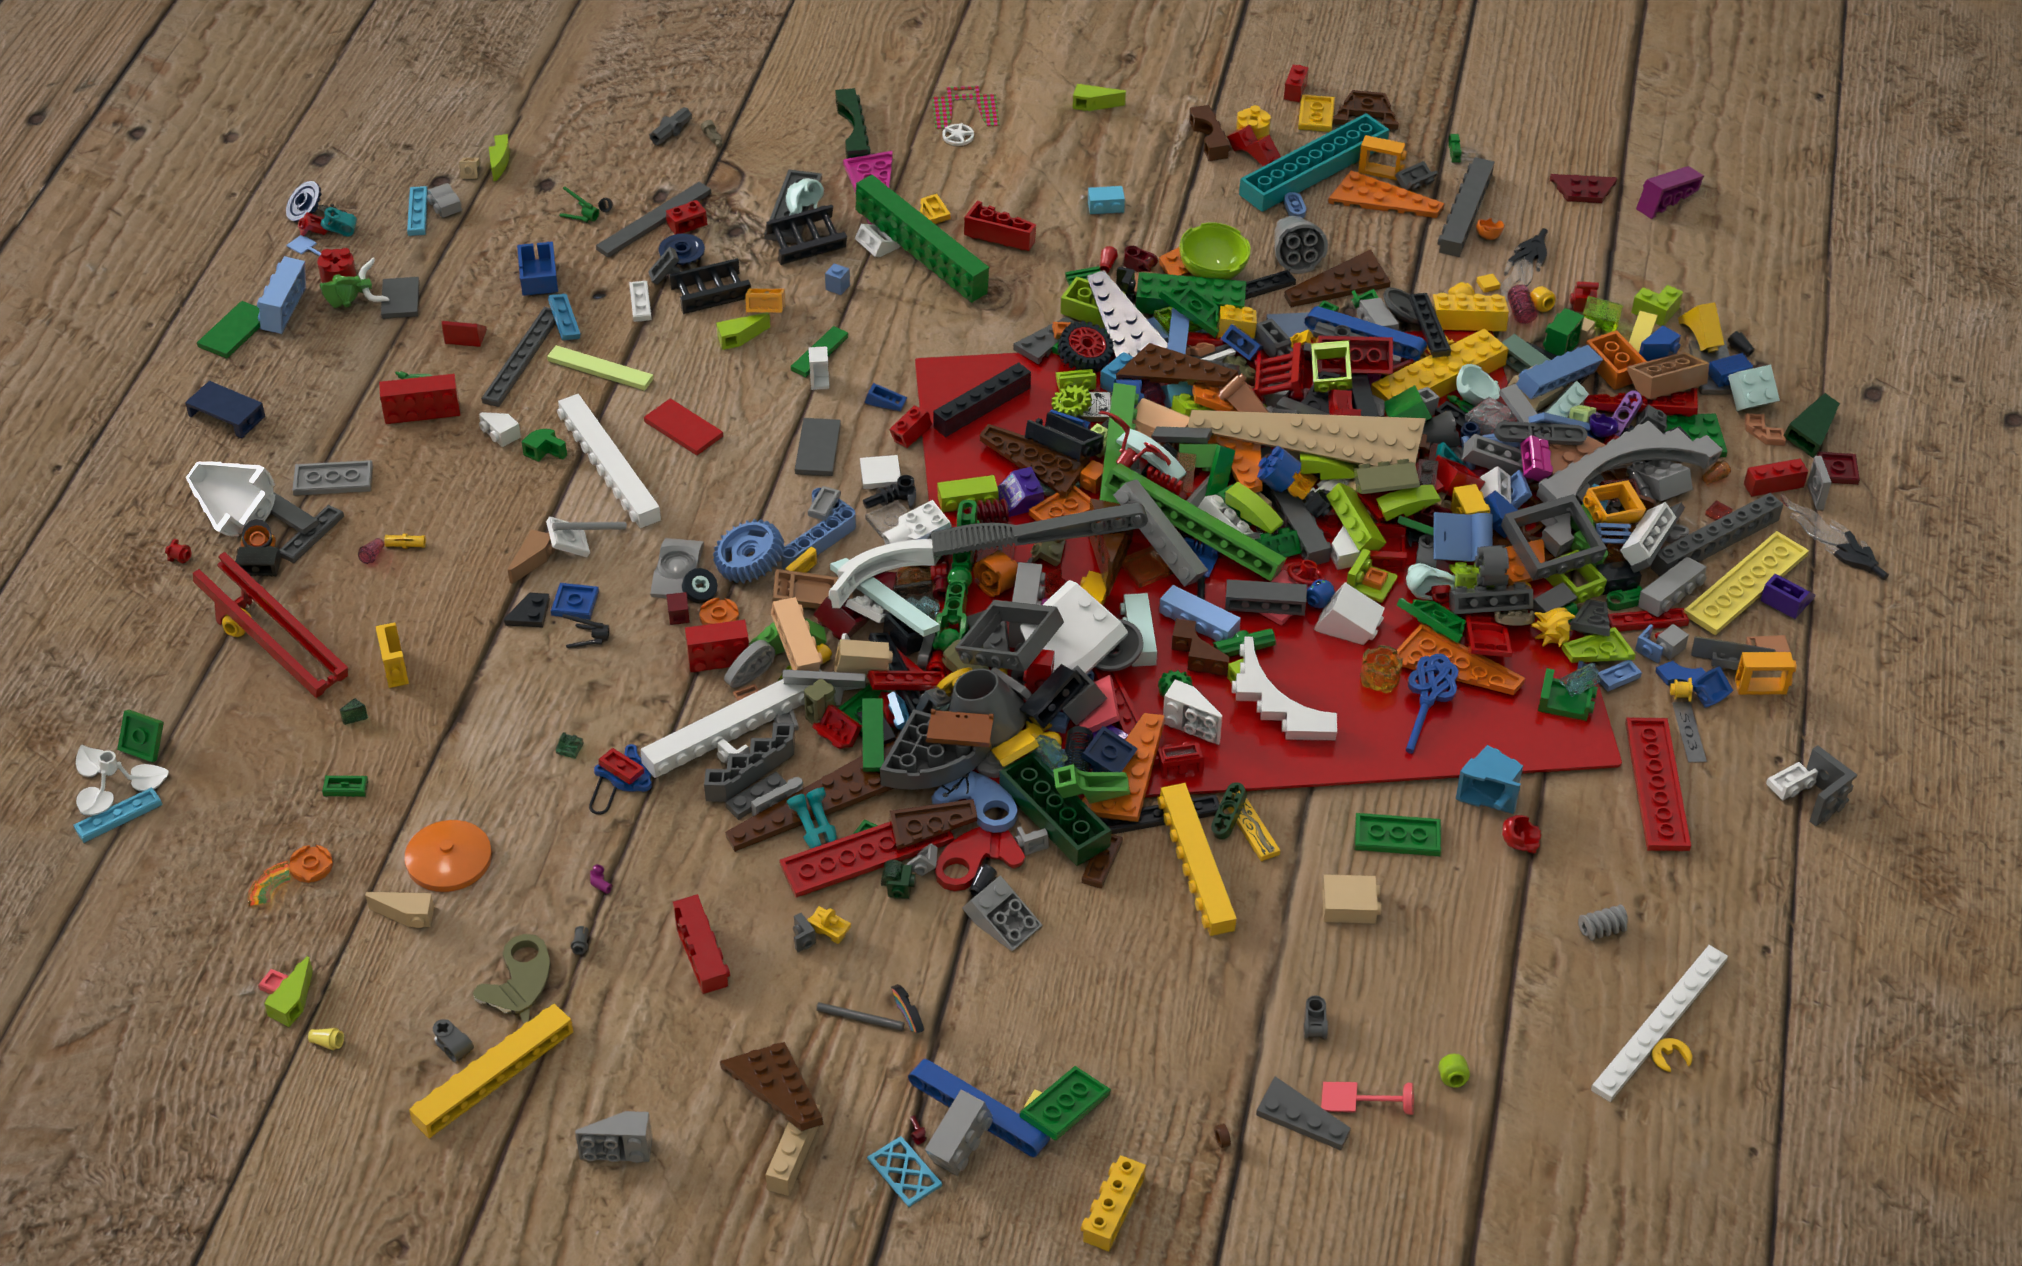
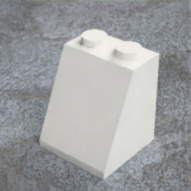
(1350, 616)

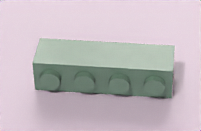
(1522, 355)

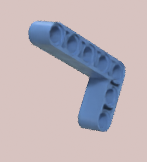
(824, 534)

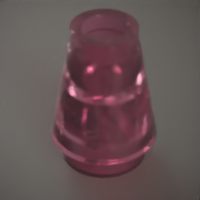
(370, 551)

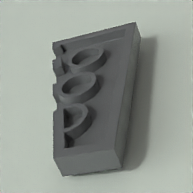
(1296, 1112)

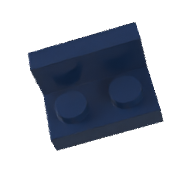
(1108, 752)

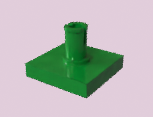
(140, 735)

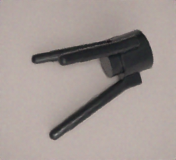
(599, 631)

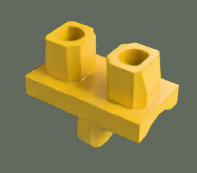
(829, 923)

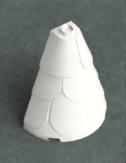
(232, 494)

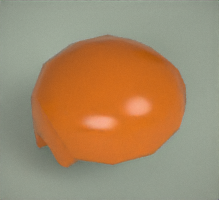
(1489, 229)

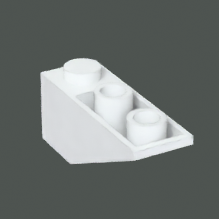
(1216, 507)

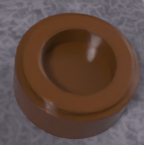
(1222, 1136)

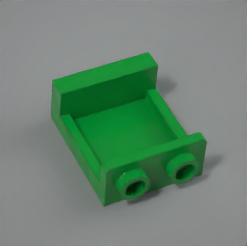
(1557, 700)

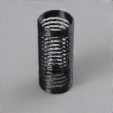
(1073, 743)

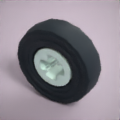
(699, 576)

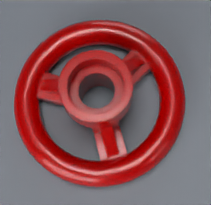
(1308, 570)

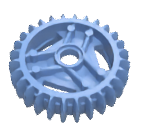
(746, 538)

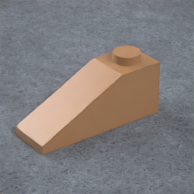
(531, 555)

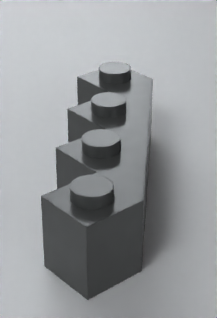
(746, 769)

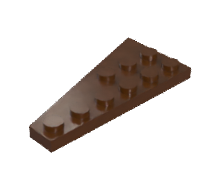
(1357, 274)
(1170, 367)
(1049, 466)
(776, 1080)

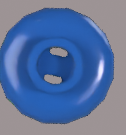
(1320, 593)

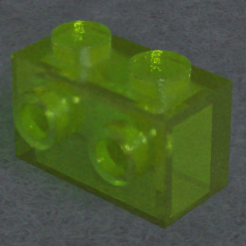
(1603, 313)

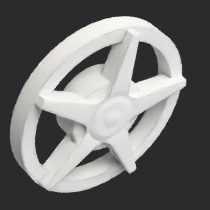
(958, 134)

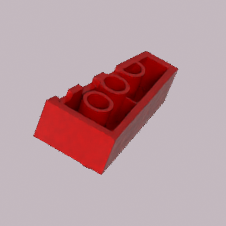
(999, 227)
(700, 944)

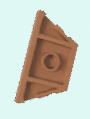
(1564, 455)

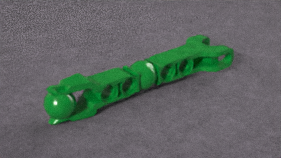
(957, 590)

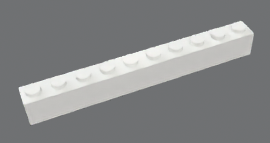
(609, 461)
(724, 724)

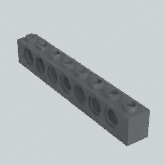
(1720, 533)

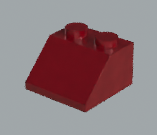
(839, 620)

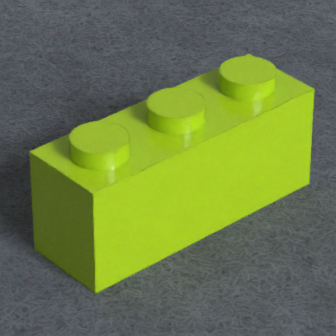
(978, 488)

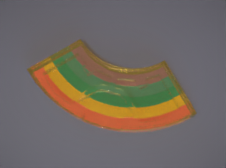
(273, 877)

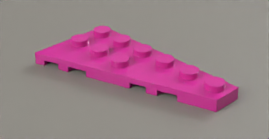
(864, 166)

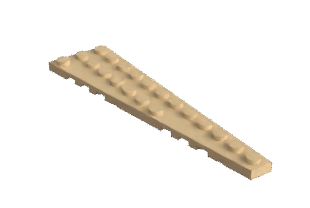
(1330, 436)

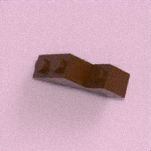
(1201, 654)

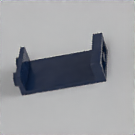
(227, 406)

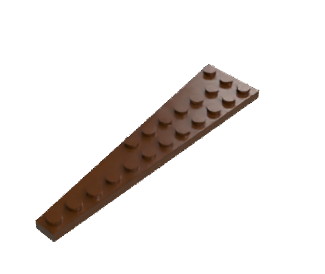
(842, 787)

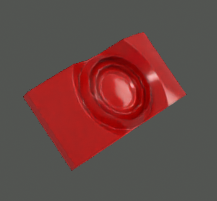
(1487, 636)

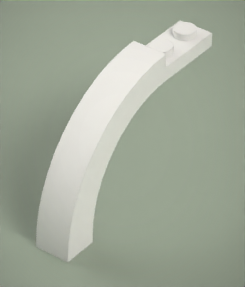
(877, 561)

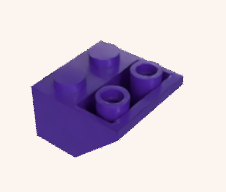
(1786, 596)

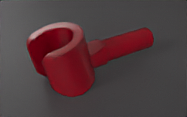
(918, 1135)

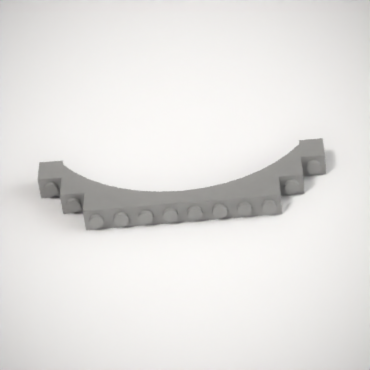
(1639, 444)

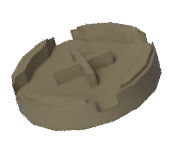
(1515, 617)

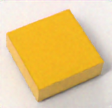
(1488, 283)

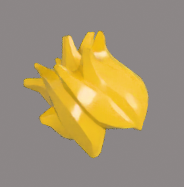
(1554, 626)

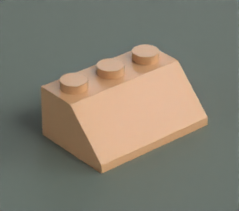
(1153, 414)

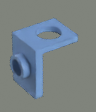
(1647, 647)

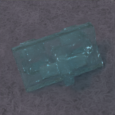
(1581, 679)

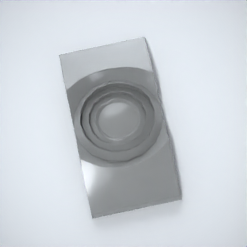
(675, 561)

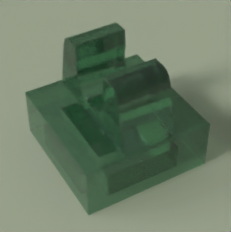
(569, 745)

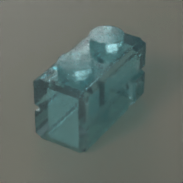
(1050, 752)

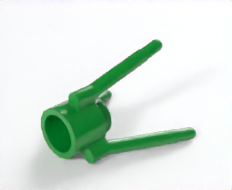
(588, 211)

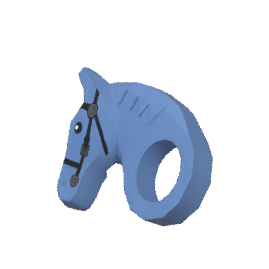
(986, 795)

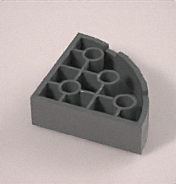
(925, 765)

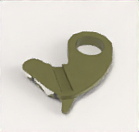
(526, 979)

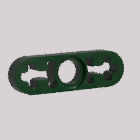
(1228, 801)

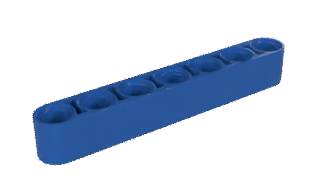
(1404, 344)
(1005, 1122)

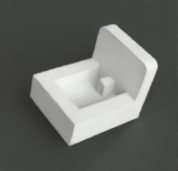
(725, 748)

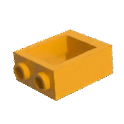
(1383, 146)
(760, 301)
(1627, 496)
(1764, 662)

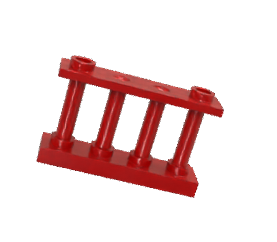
(1295, 376)

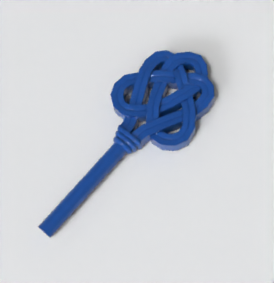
(1428, 666)

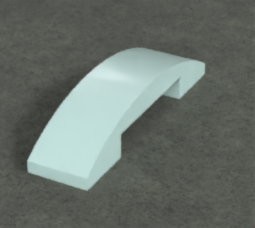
(1136, 443)

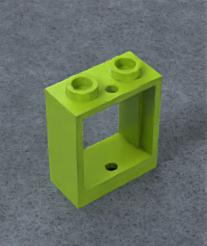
(1326, 351)
(1590, 573)

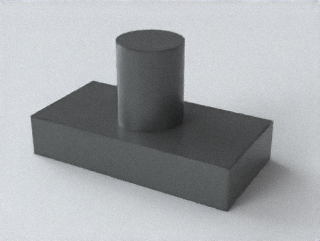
(664, 266)

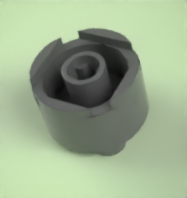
(1492, 565)

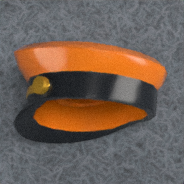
(257, 534)

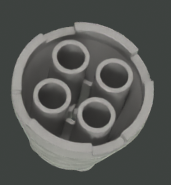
(1299, 244)

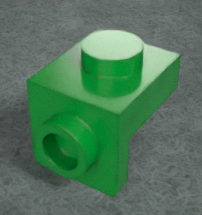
(1368, 295)

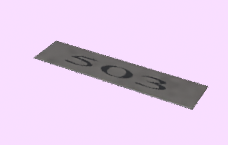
(1689, 732)

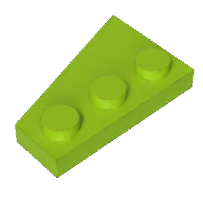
(1599, 648)

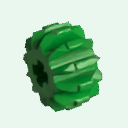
(1168, 678)

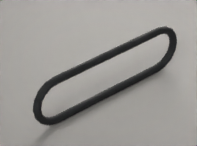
(594, 795)

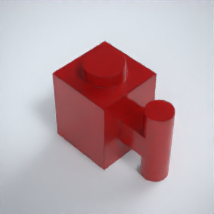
(1581, 293)

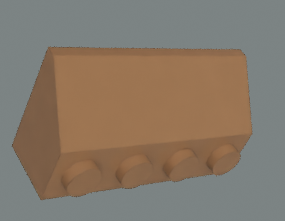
(1668, 375)

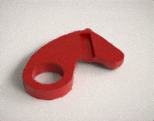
(971, 850)

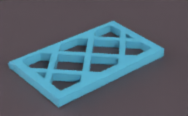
(910, 1155)

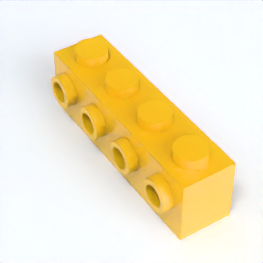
(1114, 1203)

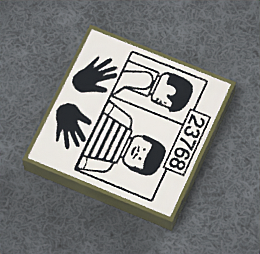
(1100, 402)

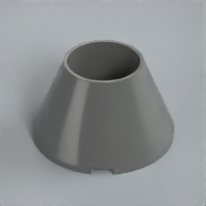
(986, 693)

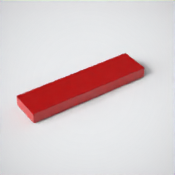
(1642, 619)
(904, 680)

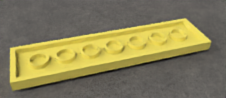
(1745, 583)

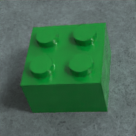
(1563, 332)

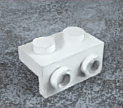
(1792, 780)

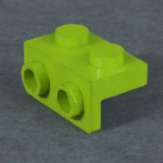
(1079, 377)

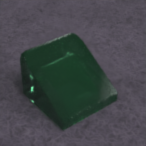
(353, 712)

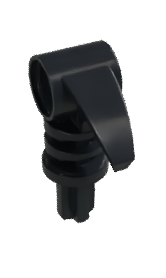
(903, 490)

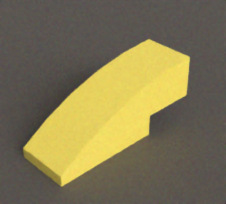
(1642, 329)

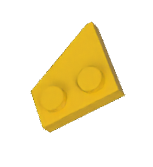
(934, 209)

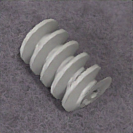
(1603, 921)

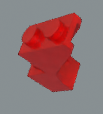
(1261, 149)

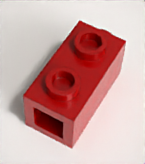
(910, 426)

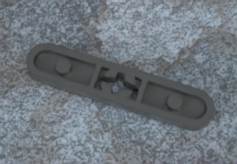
(1553, 433)

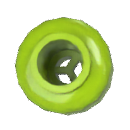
(1454, 1070)

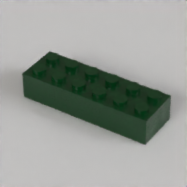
(1067, 820)

